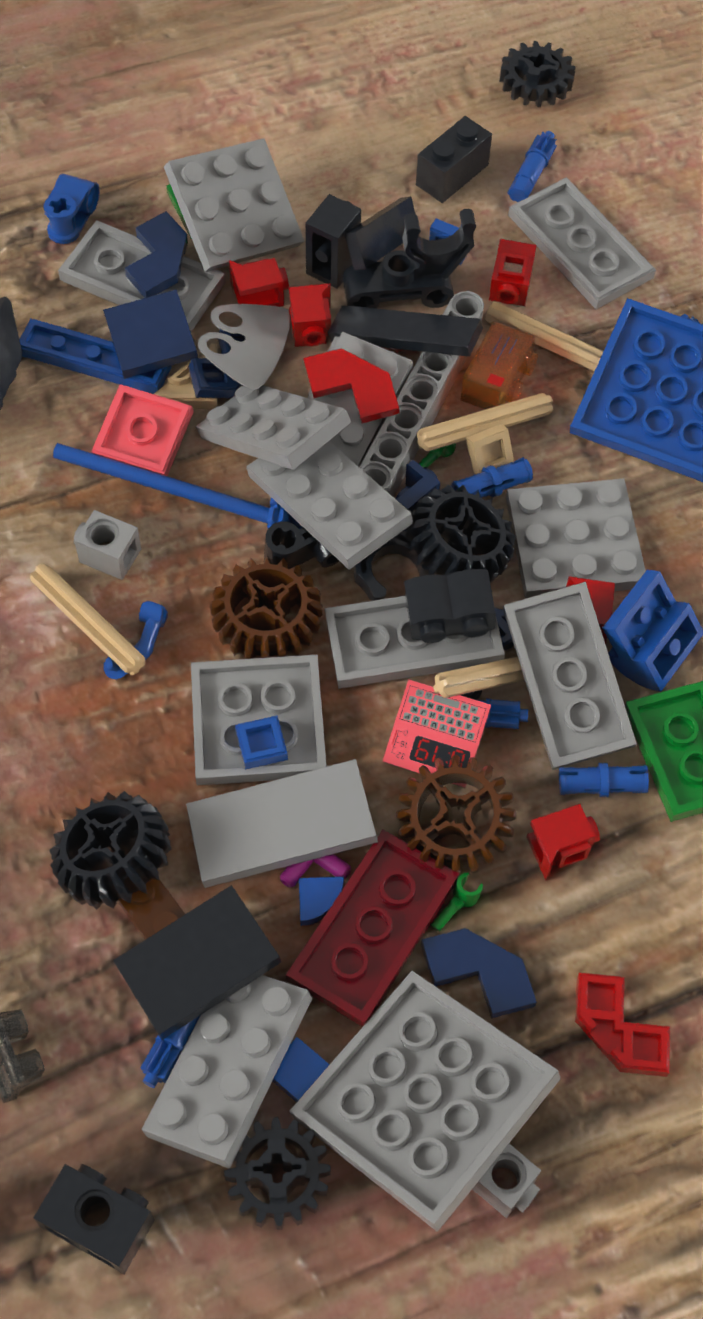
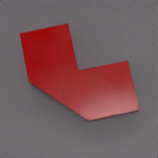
(343, 371)
(627, 1045)

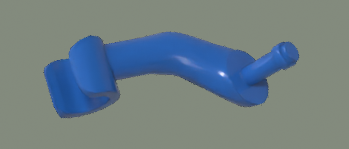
(154, 617)

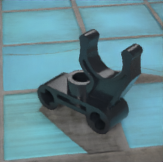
(415, 273)
(299, 546)

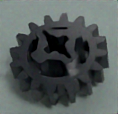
(537, 73)
(298, 1173)

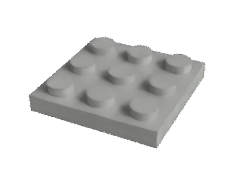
(233, 204)
(574, 533)
(249, 691)

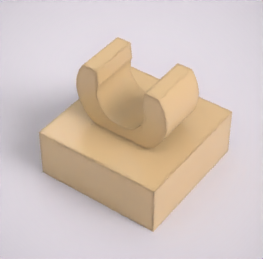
(490, 448)

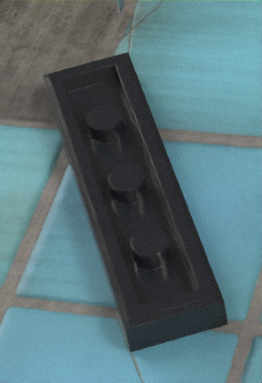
(408, 330)

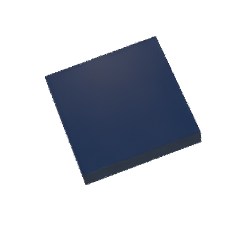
(150, 333)

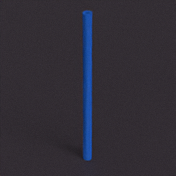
(164, 483)

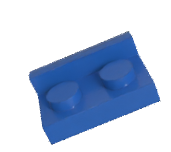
(651, 633)

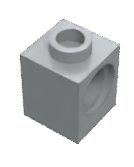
(114, 557)
(520, 1196)

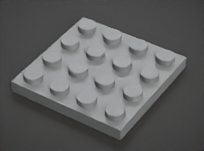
(425, 1098)

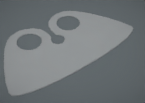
(257, 356)

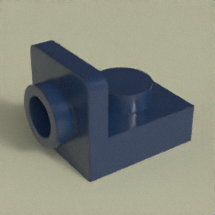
(418, 484)

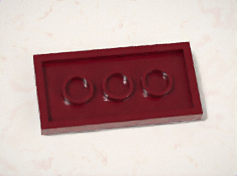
(372, 928)

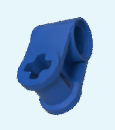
(70, 207)

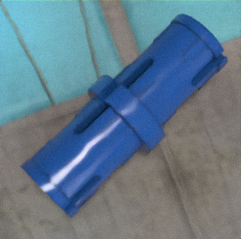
(495, 480)
(603, 780)

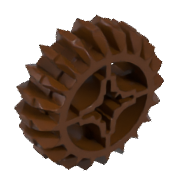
(264, 629)
(471, 802)

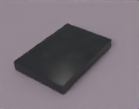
(197, 962)

